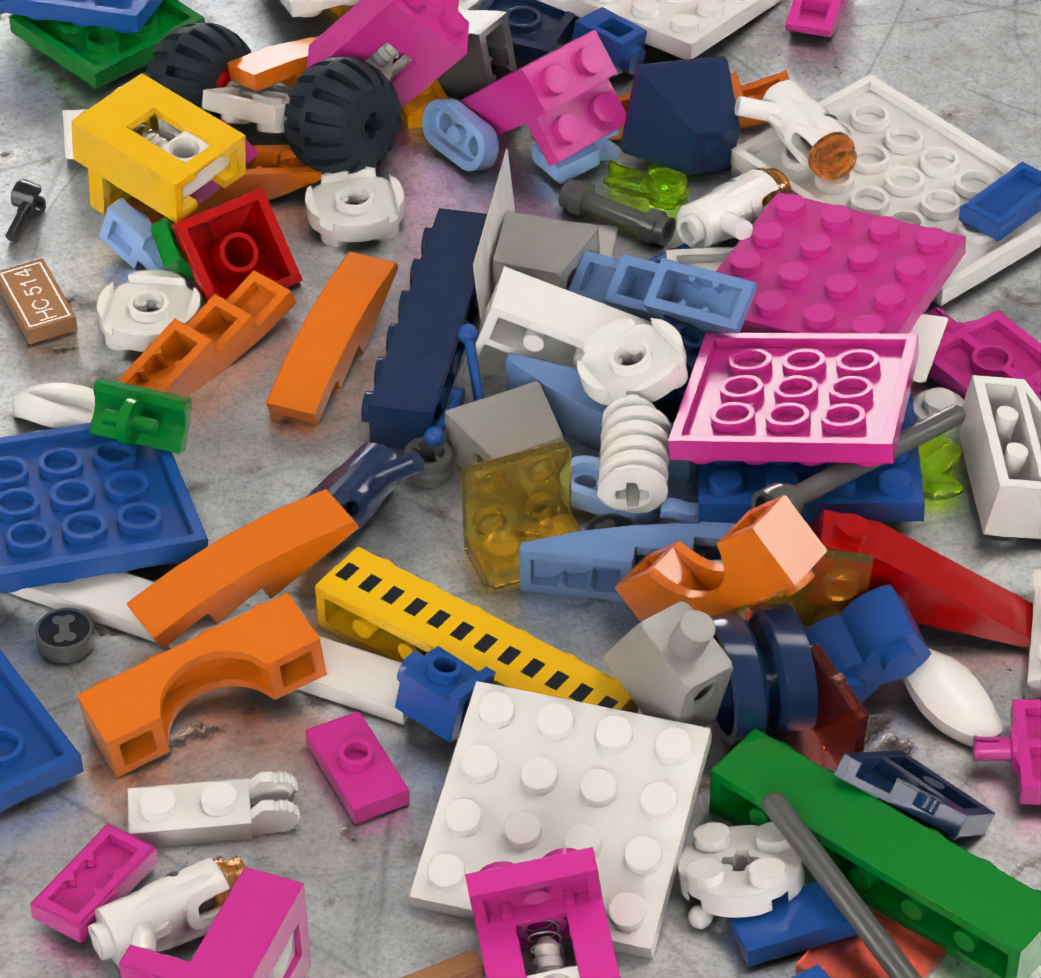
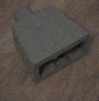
(487, 58)

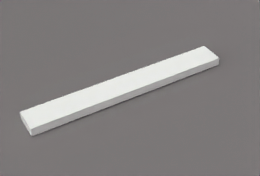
(352, 676)

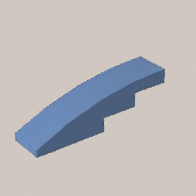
(667, 288)
(572, 407)
(598, 559)

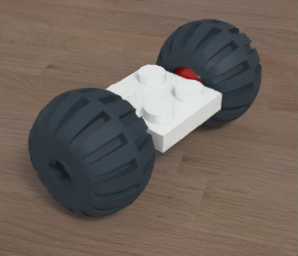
(333, 117)

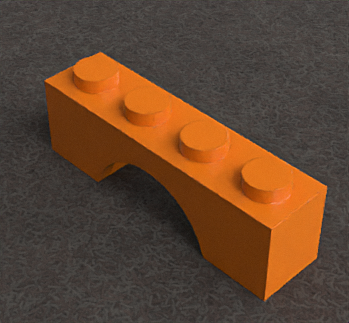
(760, 556)
(260, 650)

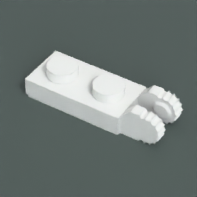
(213, 810)

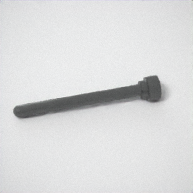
(843, 473)
(837, 887)

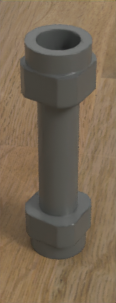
(653, 226)

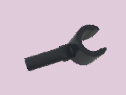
(27, 199)

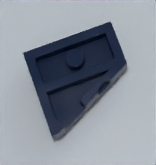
(916, 790)

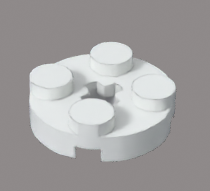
(375, 217)
(124, 309)
(655, 348)
(713, 864)

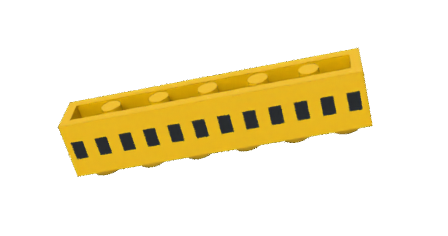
(398, 613)

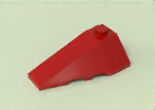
(930, 584)

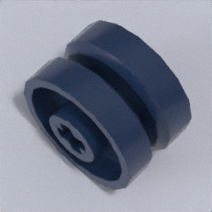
(770, 675)

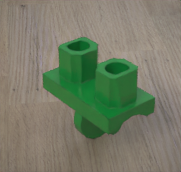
(140, 416)

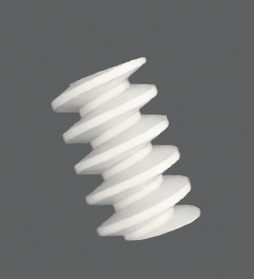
(633, 455)

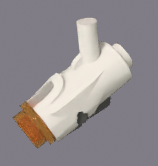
(804, 128)
(730, 208)
(166, 910)

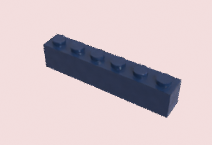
(424, 346)

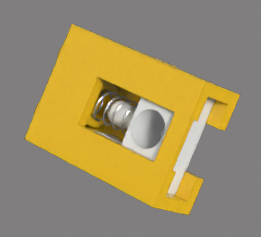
(154, 148)

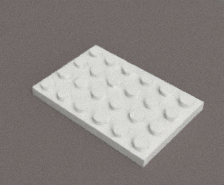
(905, 169)

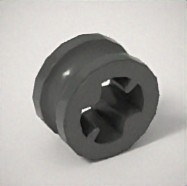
(434, 473)

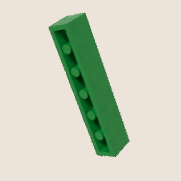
(890, 858)

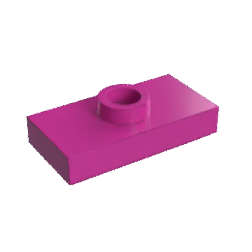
(357, 767)
(95, 876)

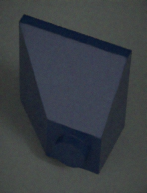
(682, 115)

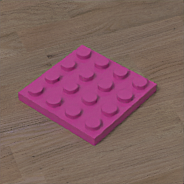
(839, 269)
(796, 398)

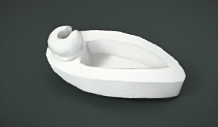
(55, 404)
(953, 699)

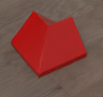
(232, 242)

